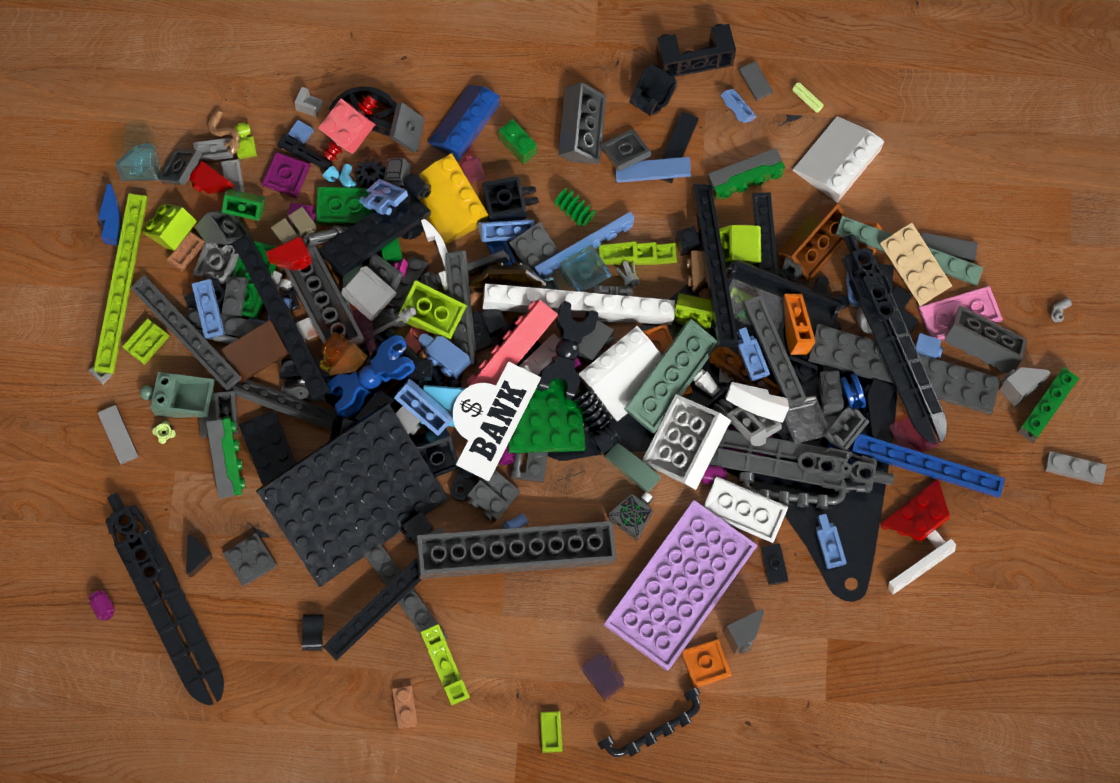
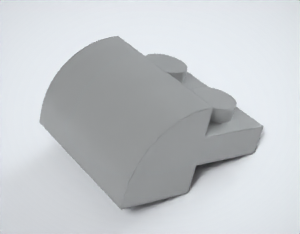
(753, 426)

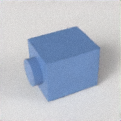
(928, 346)

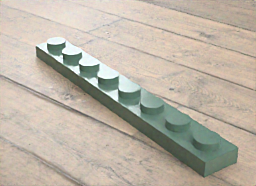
(872, 236)

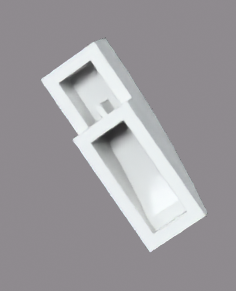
(758, 401)

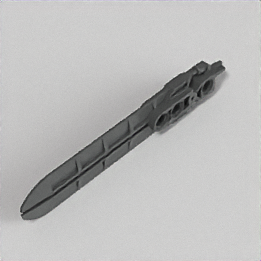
(796, 471)

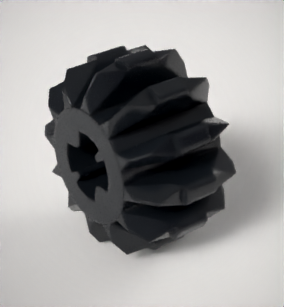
(363, 171)

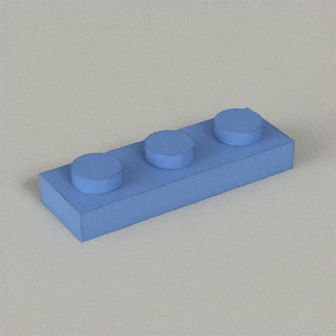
(208, 309)

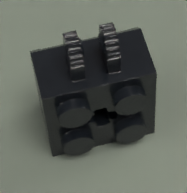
(514, 205)

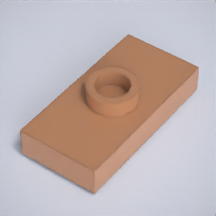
(186, 251)

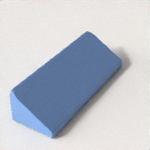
(503, 229)

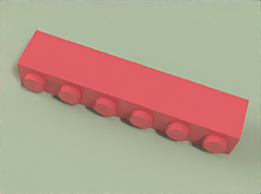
(515, 343)

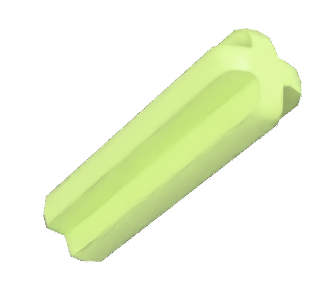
(807, 97)

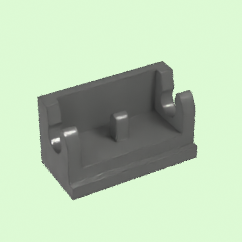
(846, 428)

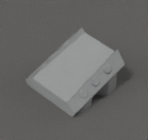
(216, 262)
(368, 293)

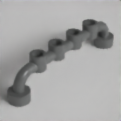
(802, 499)

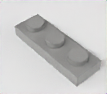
(1075, 468)

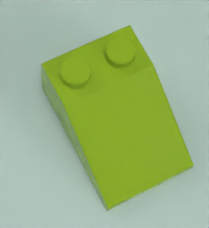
(434, 310)

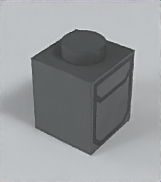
(397, 171)

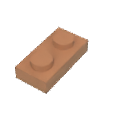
(405, 707)

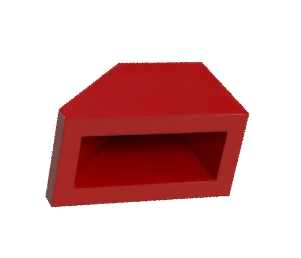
(209, 180)
(290, 255)

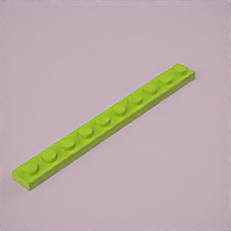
(121, 284)

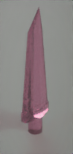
(366, 329)

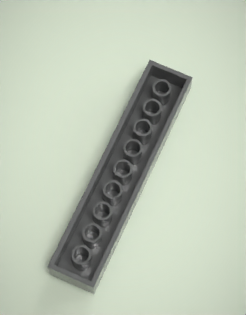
(515, 550)

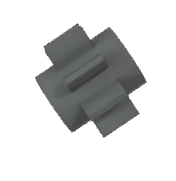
(431, 280)

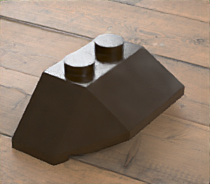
(510, 275)

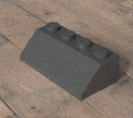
(582, 124)
(985, 340)

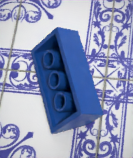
(465, 121)

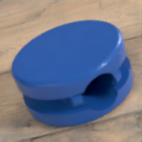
(853, 392)

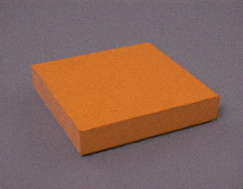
(706, 663)

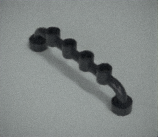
(665, 729)

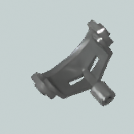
(299, 391)

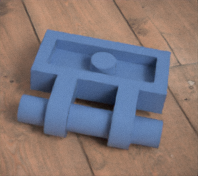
(386, 193)

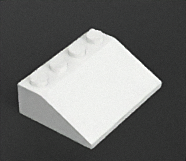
(839, 157)
(621, 371)
(686, 441)

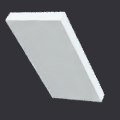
(745, 509)

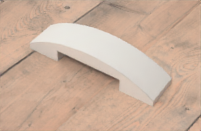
(432, 234)

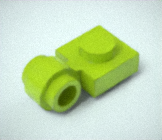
(247, 145)

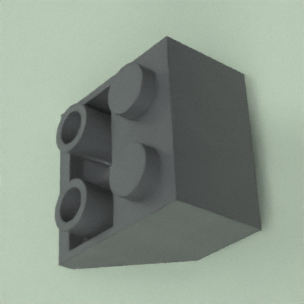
(221, 405)

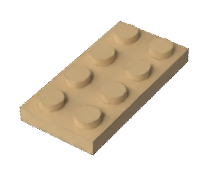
(915, 264)

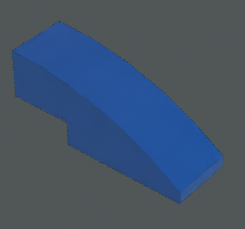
(110, 217)

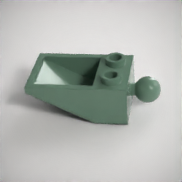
(182, 395)

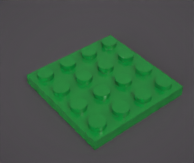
(549, 423)

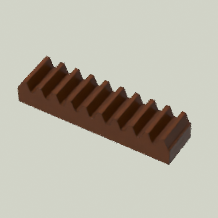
(734, 367)

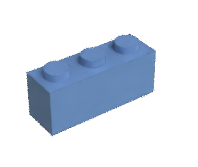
(423, 407)

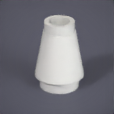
(706, 383)

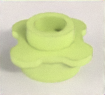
(164, 426)

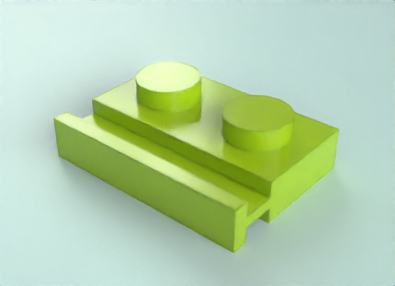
(146, 341)

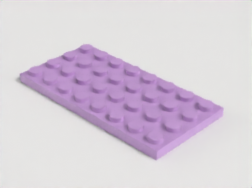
(680, 585)

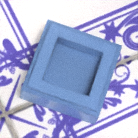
(300, 132)

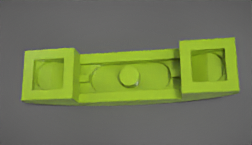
(444, 665)

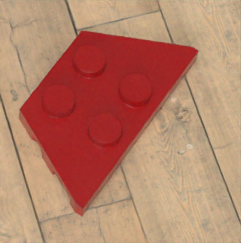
(920, 514)

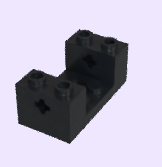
(716, 56)

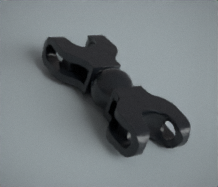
(567, 350)

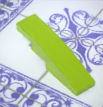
(639, 253)

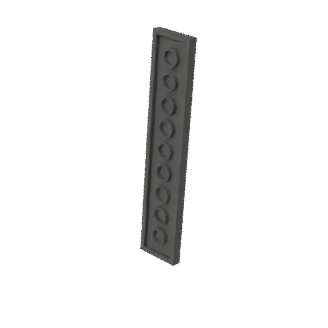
(863, 357)

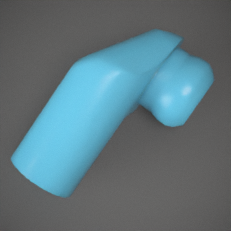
(345, 178)

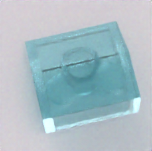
(139, 164)
(584, 269)

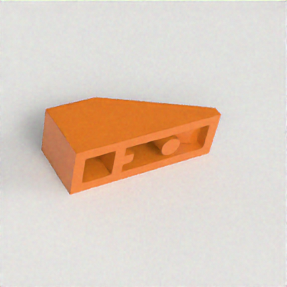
(797, 325)

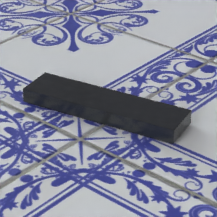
(680, 138)

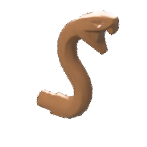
(212, 124)

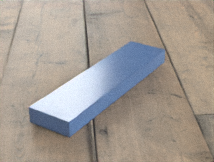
(655, 170)

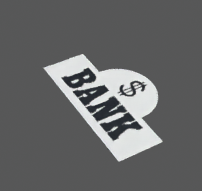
(489, 417)

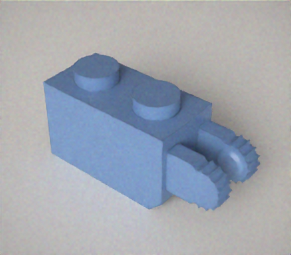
(445, 355)

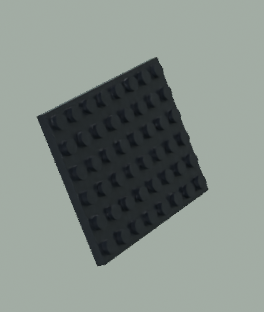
(351, 494)

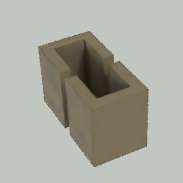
(301, 223)

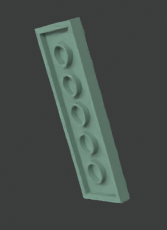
(671, 375)

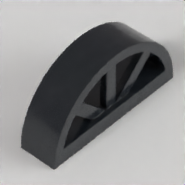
(351, 95)

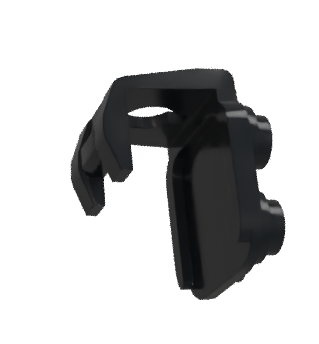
(653, 90)

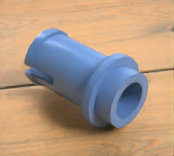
(516, 522)

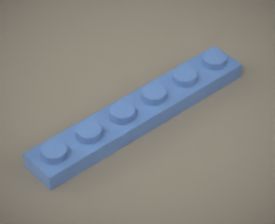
(607, 233)

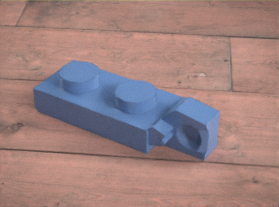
(752, 356)
(830, 543)

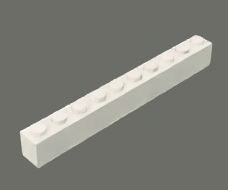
(608, 306)

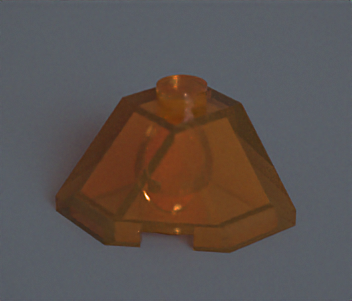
(341, 356)

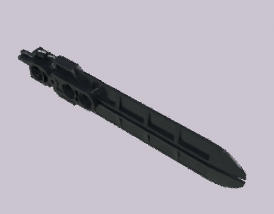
(894, 341)
(175, 598)

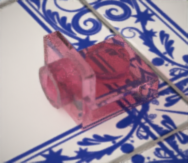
(472, 168)

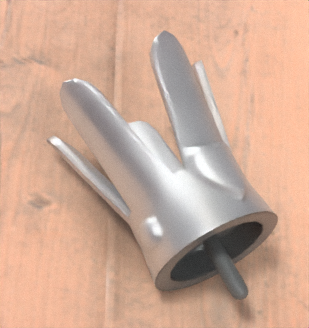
(631, 279)

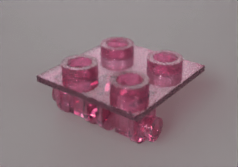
(909, 438)

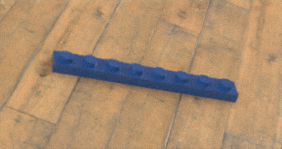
(928, 465)

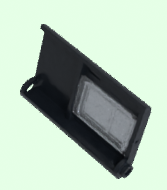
(750, 282)

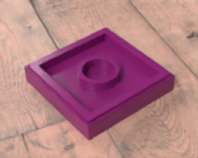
(286, 175)

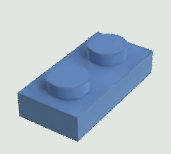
(739, 107)

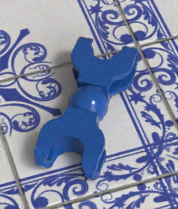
(384, 366)

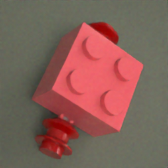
(347, 126)

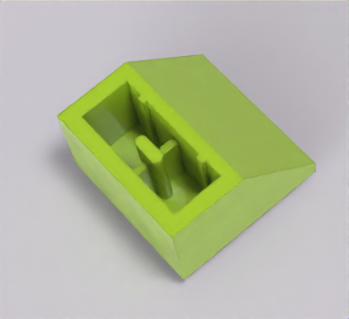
(169, 225)
(741, 243)
(693, 308)

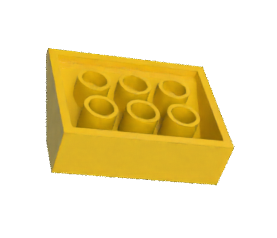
(452, 200)

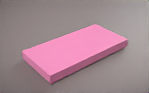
(939, 314)

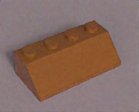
(815, 239)

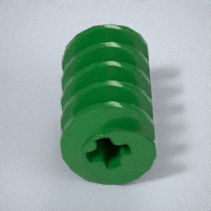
(574, 208)

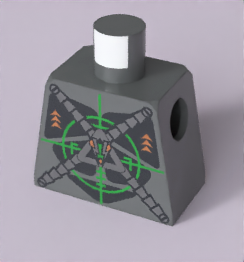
(633, 514)

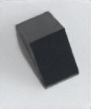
(196, 556)

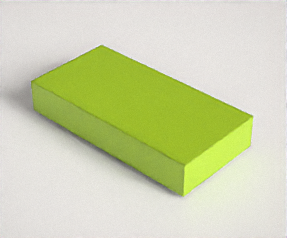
(551, 732)

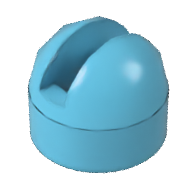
(330, 174)

